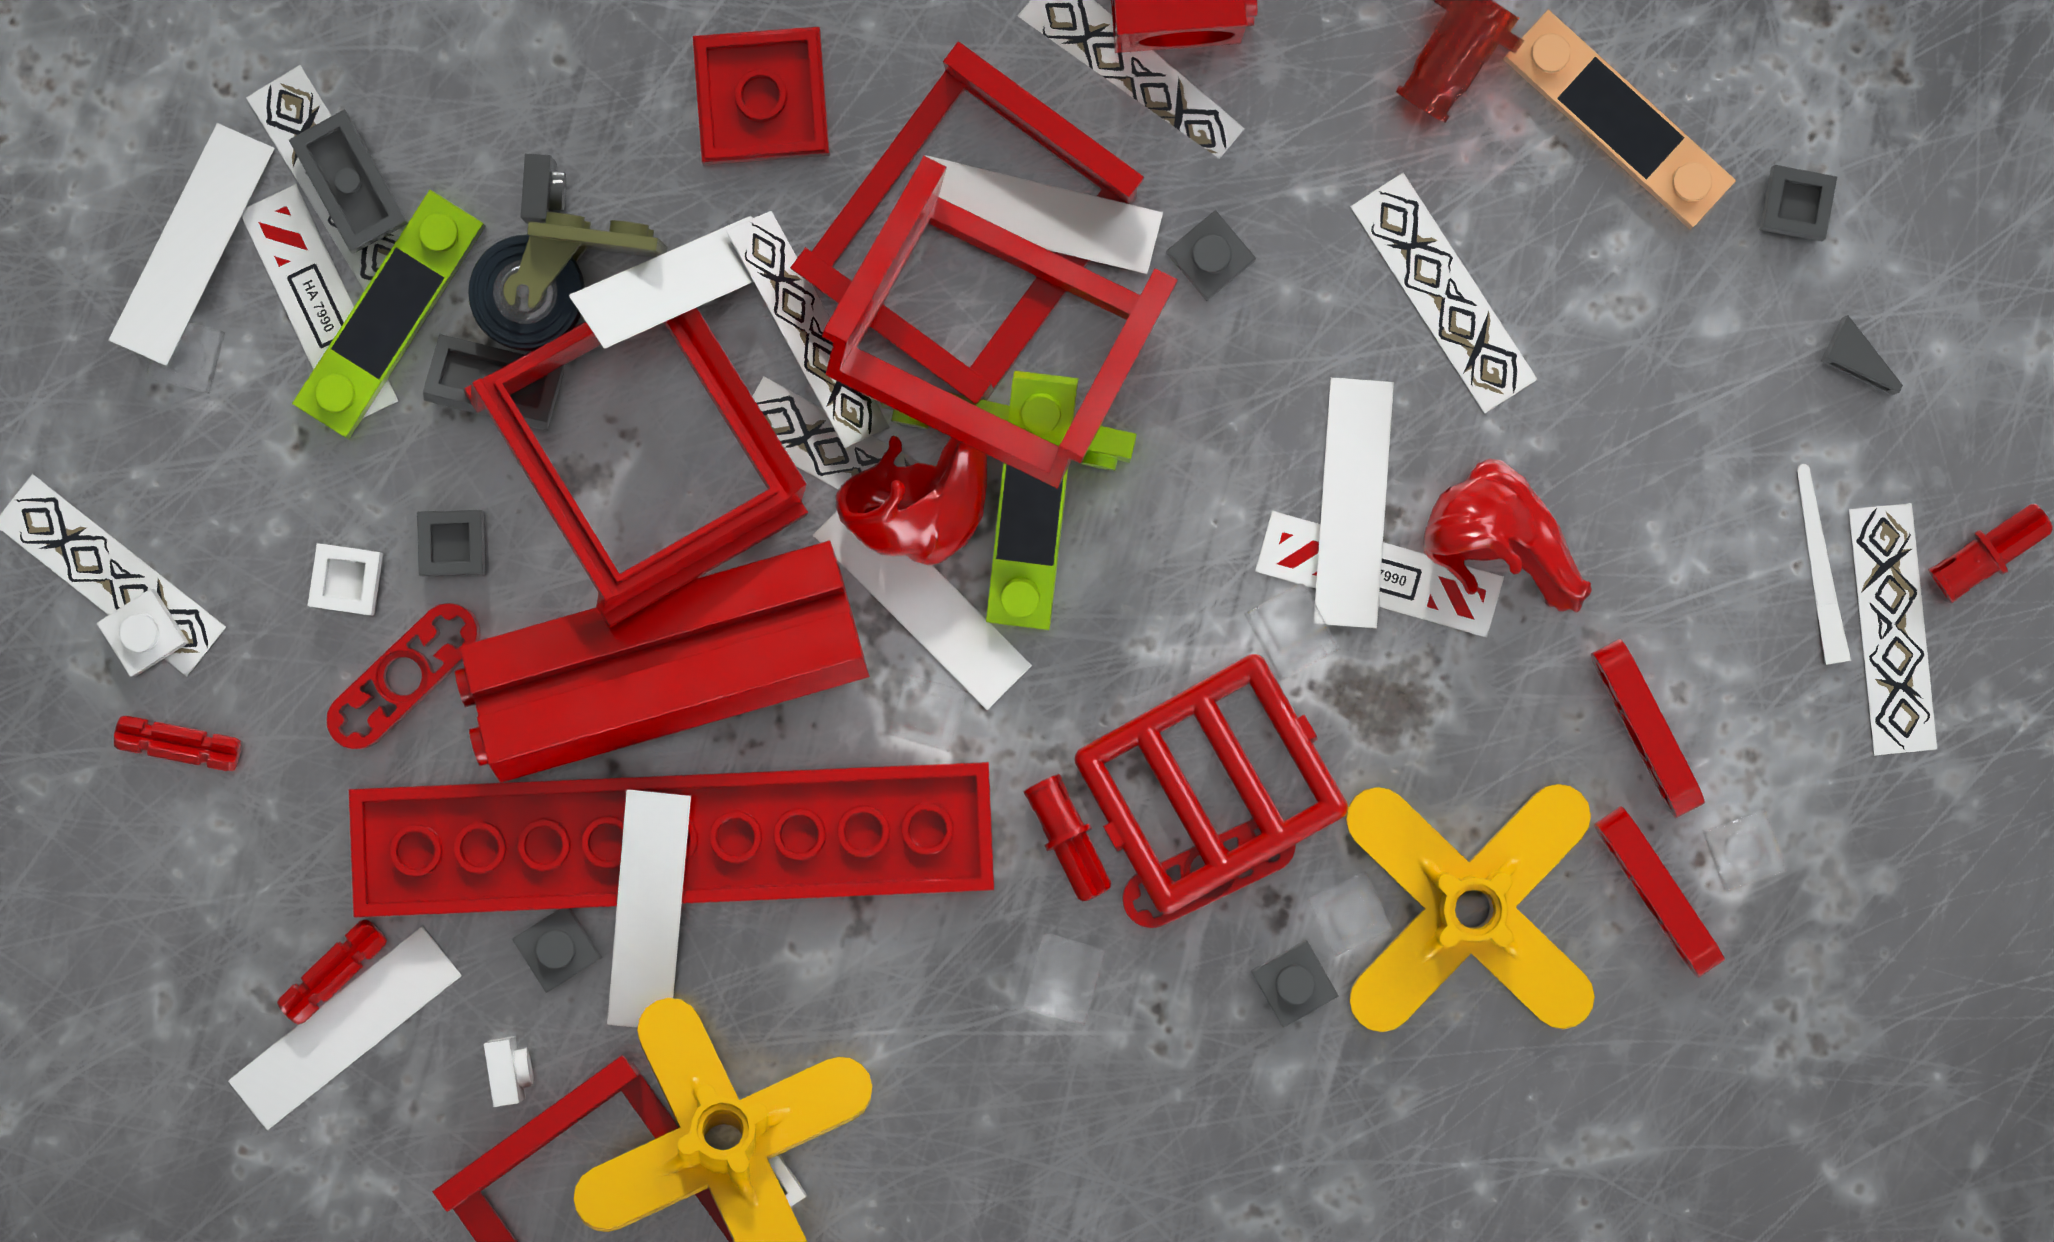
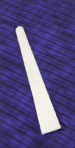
(1828, 611)

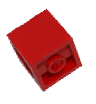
(1179, 23)

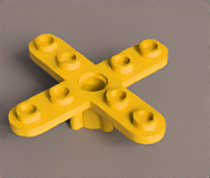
(1436, 878)
(701, 1099)

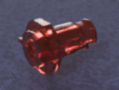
(1457, 52)

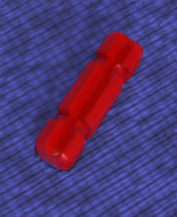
(177, 743)
(331, 971)

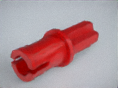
(1991, 552)
(1068, 837)

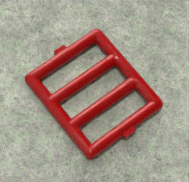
(1219, 864)

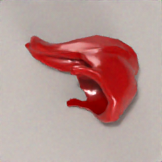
(916, 507)
(1504, 519)

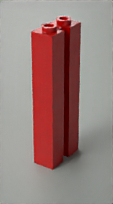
(673, 666)

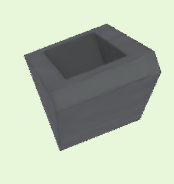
(1857, 357)

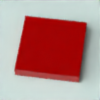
(761, 95)

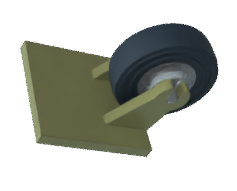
(526, 280)

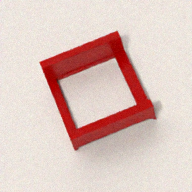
(1047, 128)
(946, 412)
(695, 554)
(464, 1189)

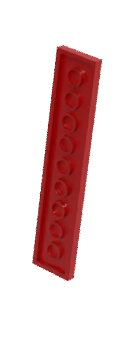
(745, 838)

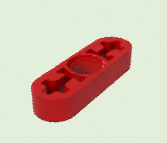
(379, 719)
(1647, 728)
(1243, 833)
(1659, 891)

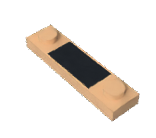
(1619, 120)

